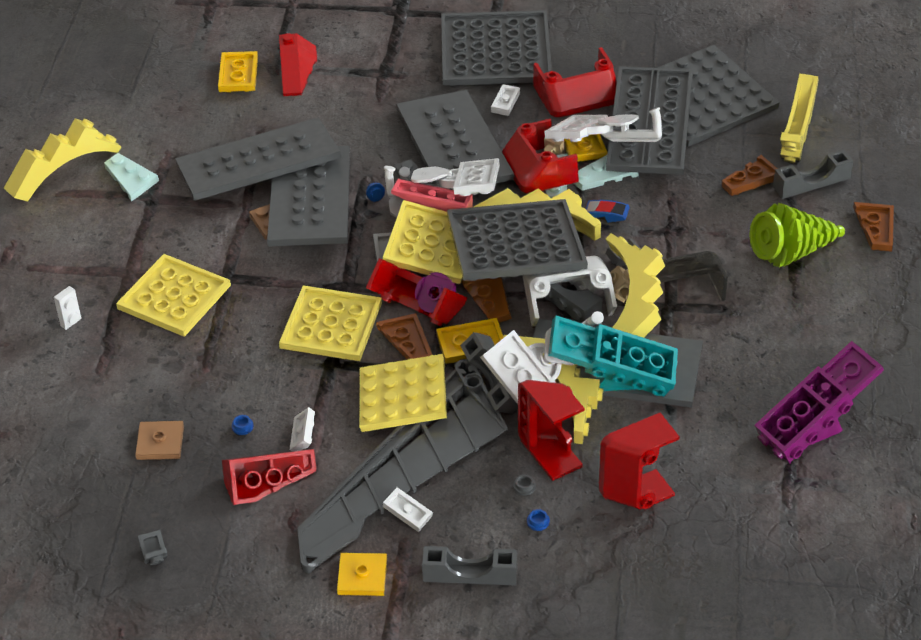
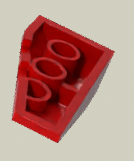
(296, 62)
(258, 476)

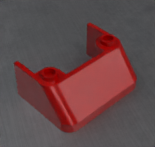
(578, 92)
(534, 169)
(400, 286)
(540, 418)
(623, 458)

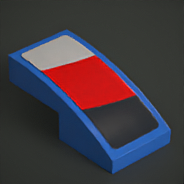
(611, 210)

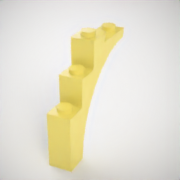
(799, 119)
(57, 150)
(582, 219)
(644, 289)
(584, 389)

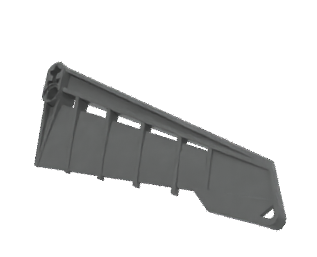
(443, 444)

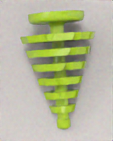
(789, 234)

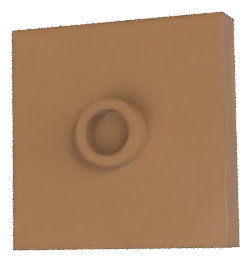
(159, 440)

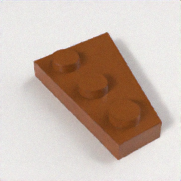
(751, 177)
(877, 224)
(490, 297)
(406, 336)

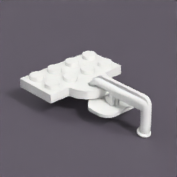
(582, 126)
(467, 179)
(515, 362)

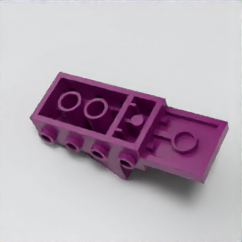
(816, 403)

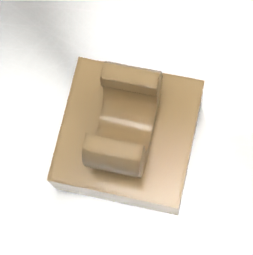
(554, 147)

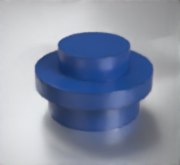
(375, 192)
(242, 425)
(538, 520)

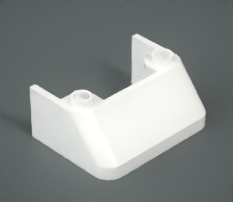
(539, 285)

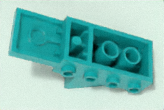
(615, 356)

